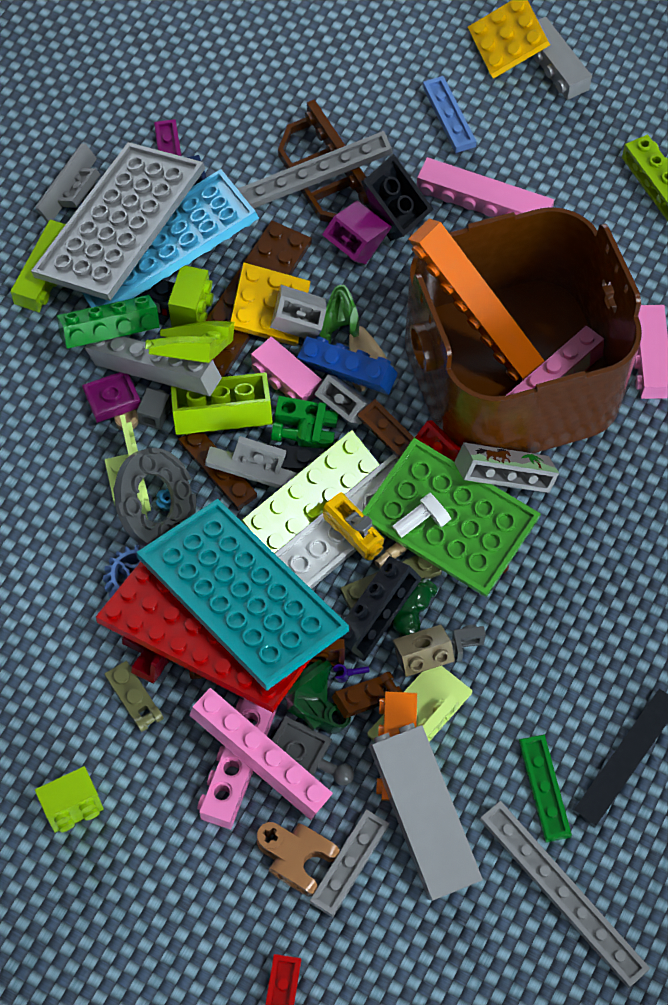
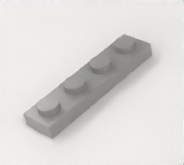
(349, 863)

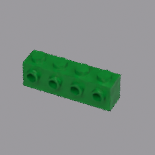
(108, 321)

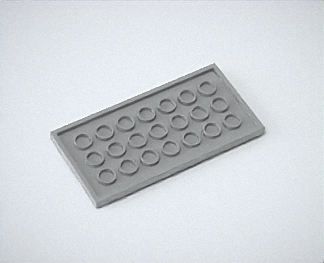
(118, 221)

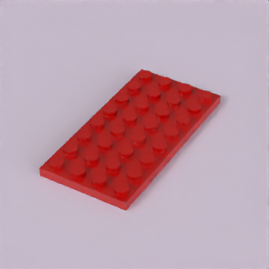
(158, 621)

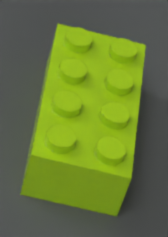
(233, 405)

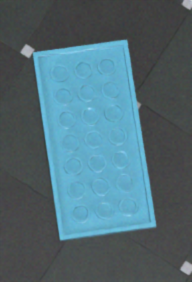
(203, 219)

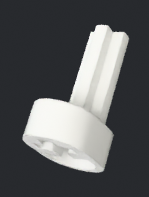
(429, 507)

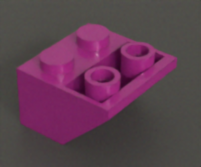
(357, 232)

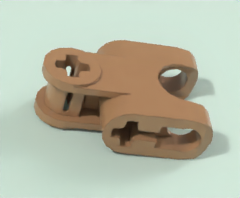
(292, 851)

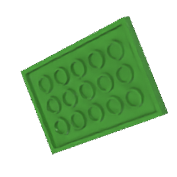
(484, 522)

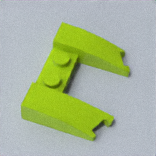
(193, 341)

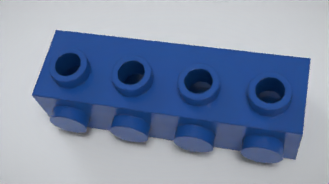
(348, 365)

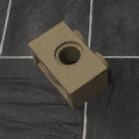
(423, 650)

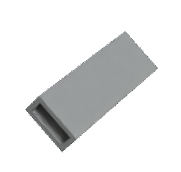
(425, 811)

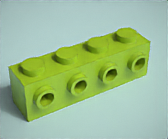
(650, 169)

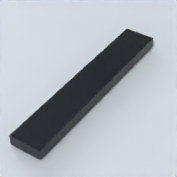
(624, 760)

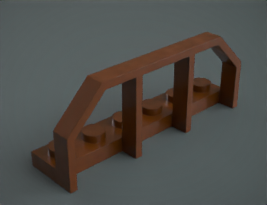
(325, 132)

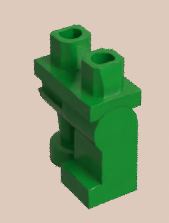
(308, 418)

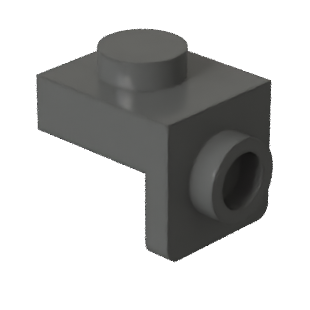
(467, 637)

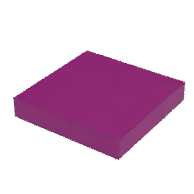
(111, 396)

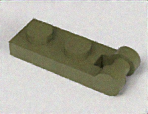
(133, 696)

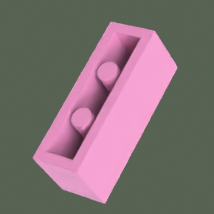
(285, 371)

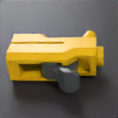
(353, 526)

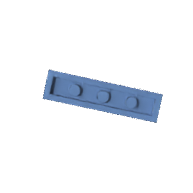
(449, 114)

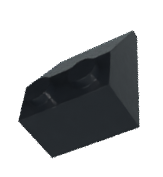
(395, 197)

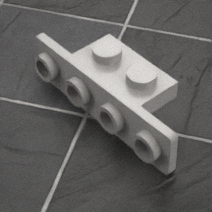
(71, 184)
(252, 461)

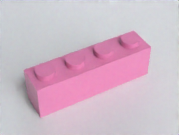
(652, 353)

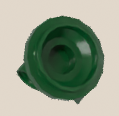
(309, 699)

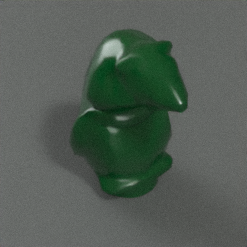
(407, 619)

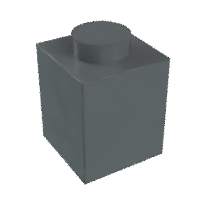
(154, 408)

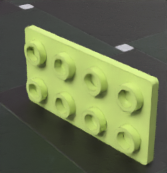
(113, 465)
(437, 700)

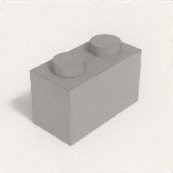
(342, 398)

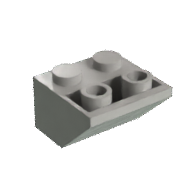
(298, 313)

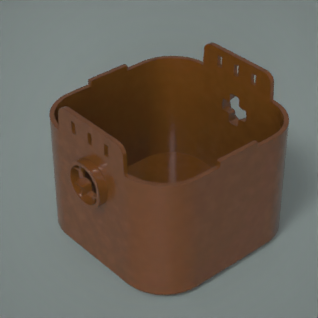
(553, 281)

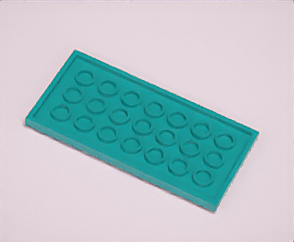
(243, 593)

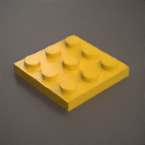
(508, 36)
(257, 299)

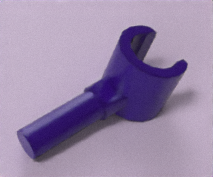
(348, 672)

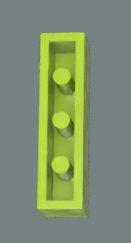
(31, 291)

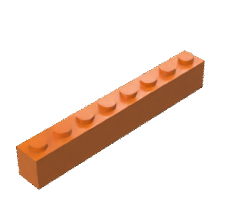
(475, 299)

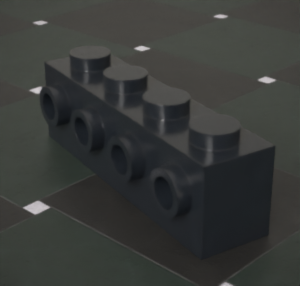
(378, 606)

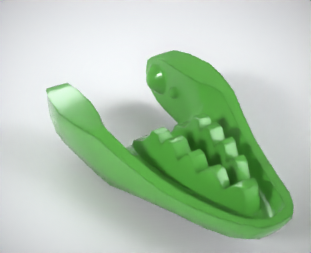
(340, 312)

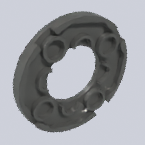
(128, 506)

